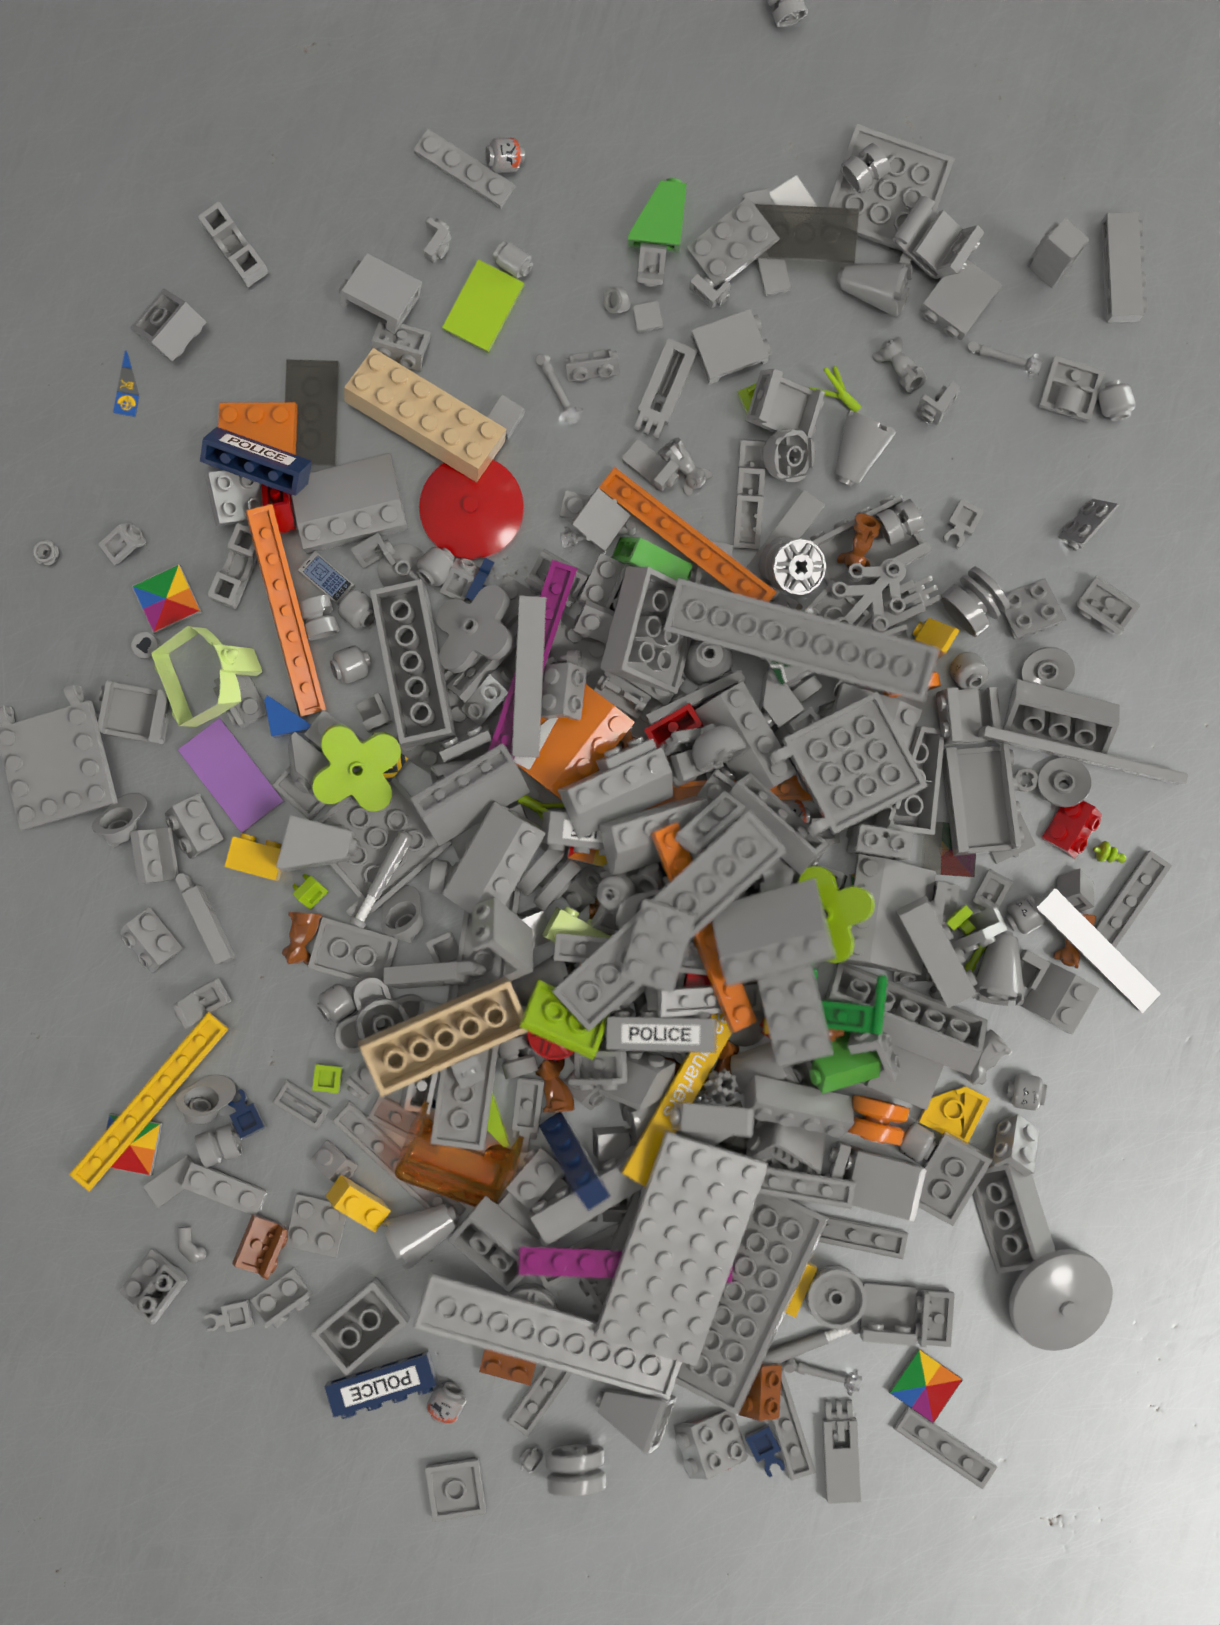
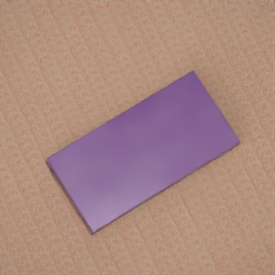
(230, 775)

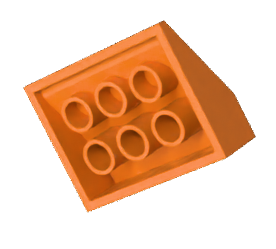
(577, 744)

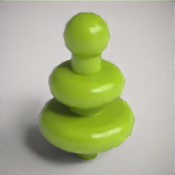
(1106, 852)

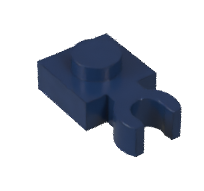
(479, 580)
(246, 1118)
(764, 1447)

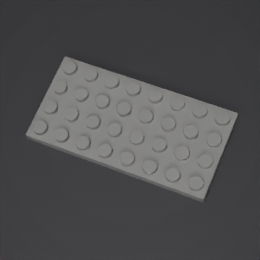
(680, 1248)
(764, 1279)

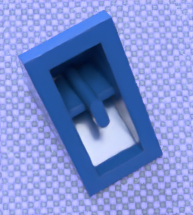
(282, 720)

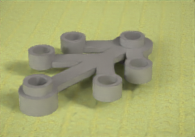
(873, 593)

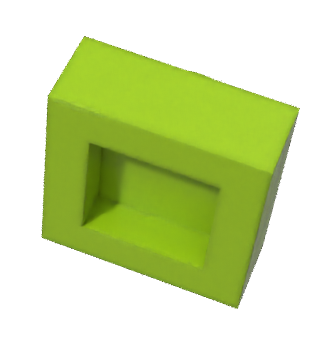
(327, 1078)

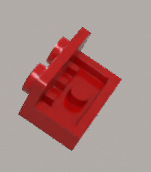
(1073, 827)

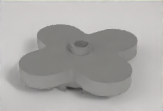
(474, 629)
(373, 1003)

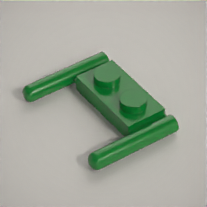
(858, 1017)

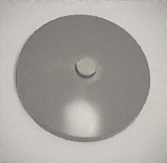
(1060, 1300)

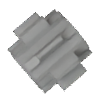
(728, 1085)

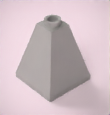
(636, 1416)

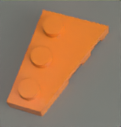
(262, 421)

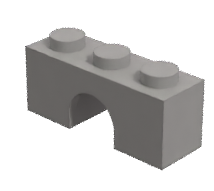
(233, 244)
(232, 579)

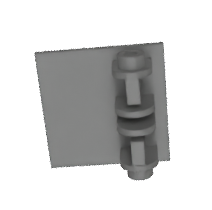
(1087, 522)
(1032, 609)

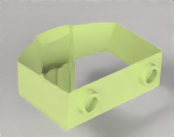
(233, 661)

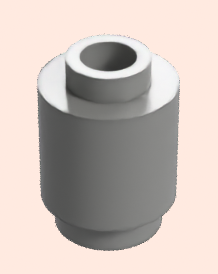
(512, 259)

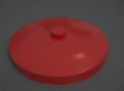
(471, 516)

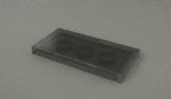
(812, 233)
(315, 390)

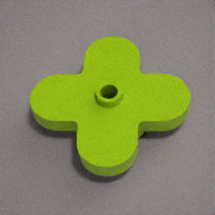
(344, 752)
(844, 908)

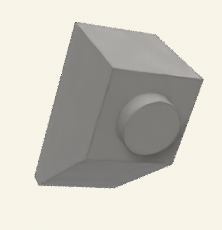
(304, 762)

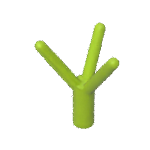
(843, 395)
(538, 806)

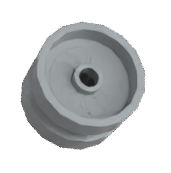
(549, 878)
(841, 1312)
(575, 1470)

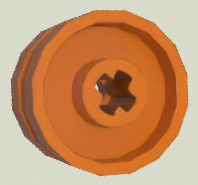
(877, 1119)

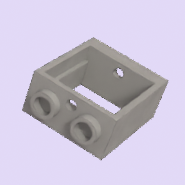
(880, 842)

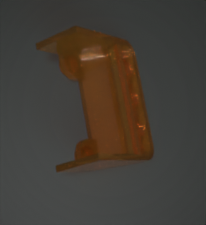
(455, 1171)

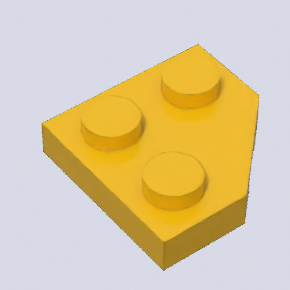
(955, 1112)

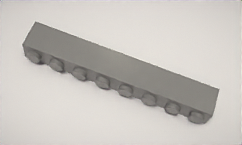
(568, 1212)

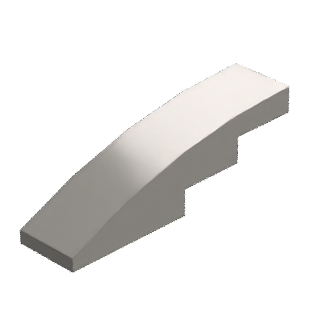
(749, 495)

